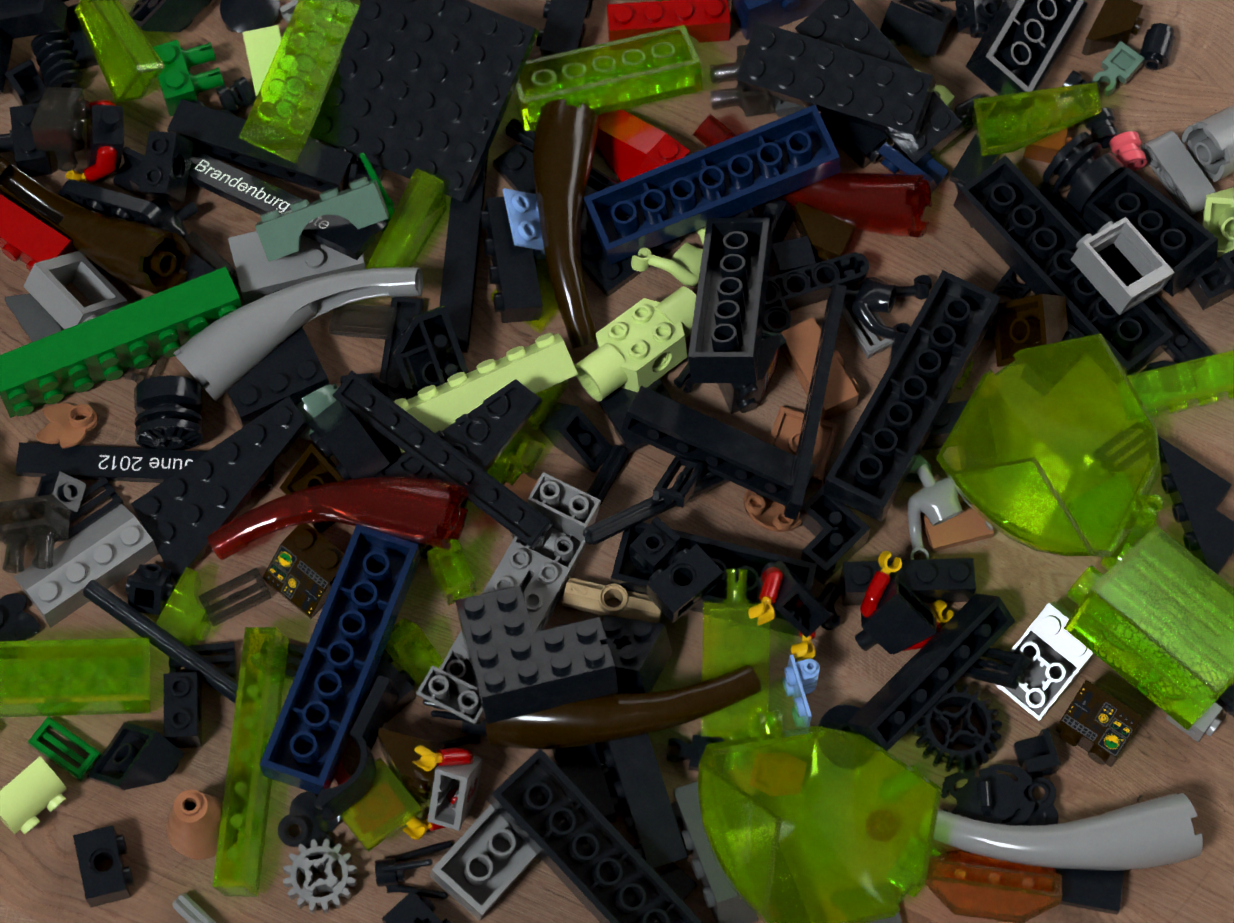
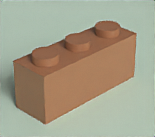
(800, 354)

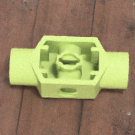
(639, 345)

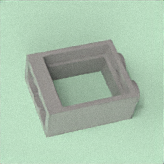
(1137, 251)
(47, 287)

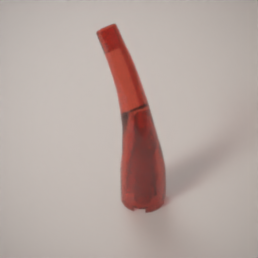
(866, 200)
(398, 506)

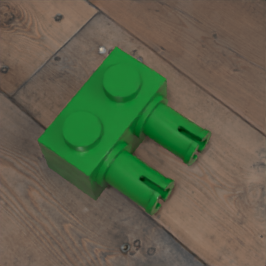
(175, 79)

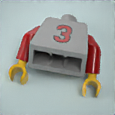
(452, 792)

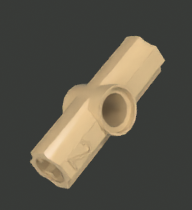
(592, 597)

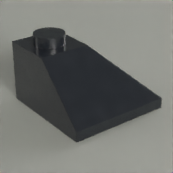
(136, 759)

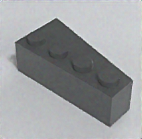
(717, 892)

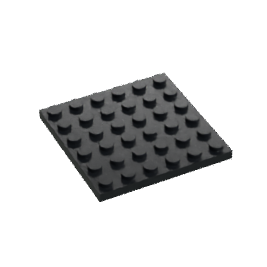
(424, 87)

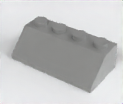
(100, 553)

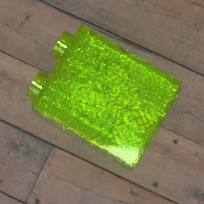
(1159, 624)

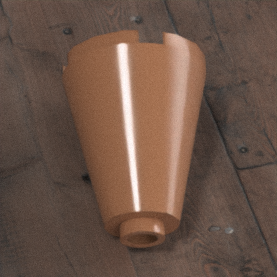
(194, 824)

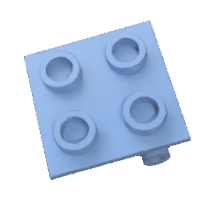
(524, 220)
(798, 681)

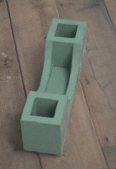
(359, 204)

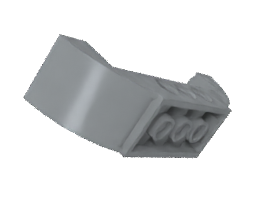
(542, 579)

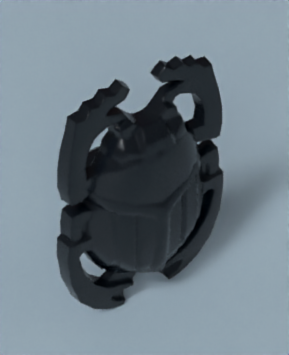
(992, 796)

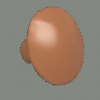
(769, 513)

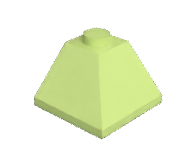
(1219, 218)

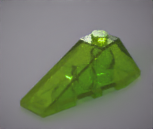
(1023, 118)

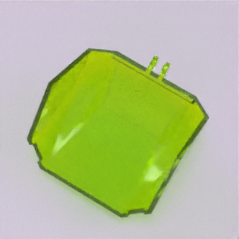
(1058, 451)
(815, 822)

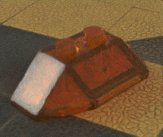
(992, 887)

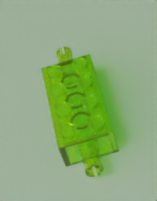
(730, 643)

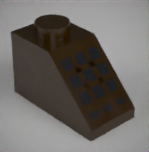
(1113, 24)
(826, 233)

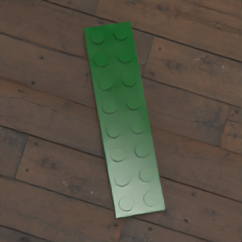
(113, 342)

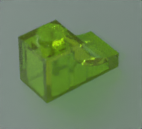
(517, 458)
(451, 572)
(182, 613)
(412, 650)

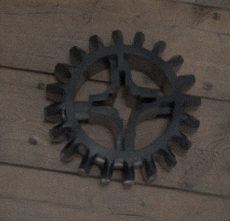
(967, 735)

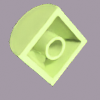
(30, 794)

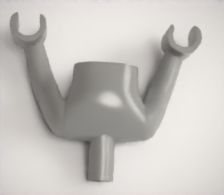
(937, 501)

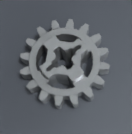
(308, 867)

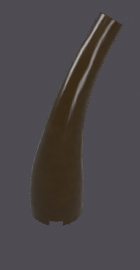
(561, 171)
(122, 247)
(623, 714)

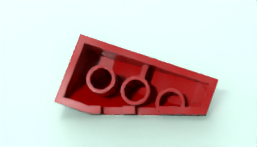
(634, 145)

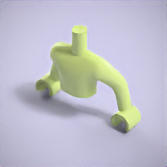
(683, 265)

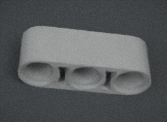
(1178, 172)

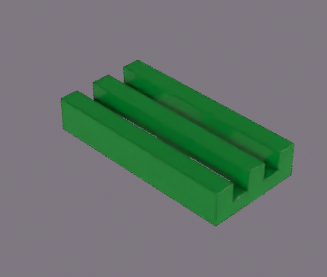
(86, 764)

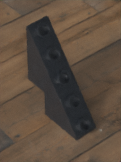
(1195, 500)

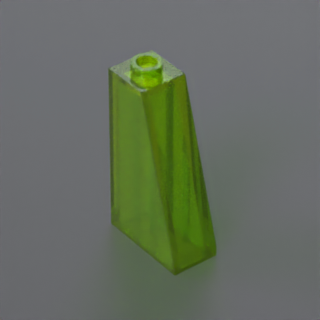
(120, 48)
(411, 222)

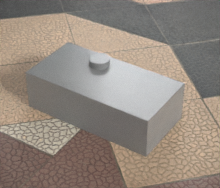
(260, 277)
(483, 863)

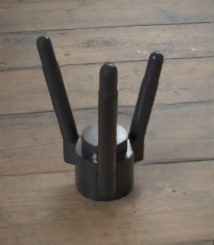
(474, 731)
(392, 870)

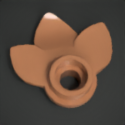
(67, 424)

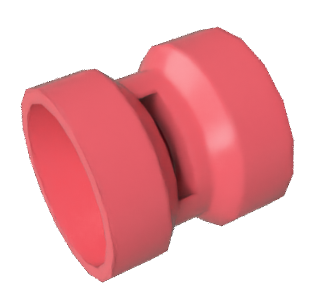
(1127, 150)

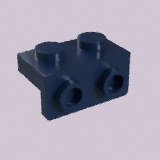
(896, 161)

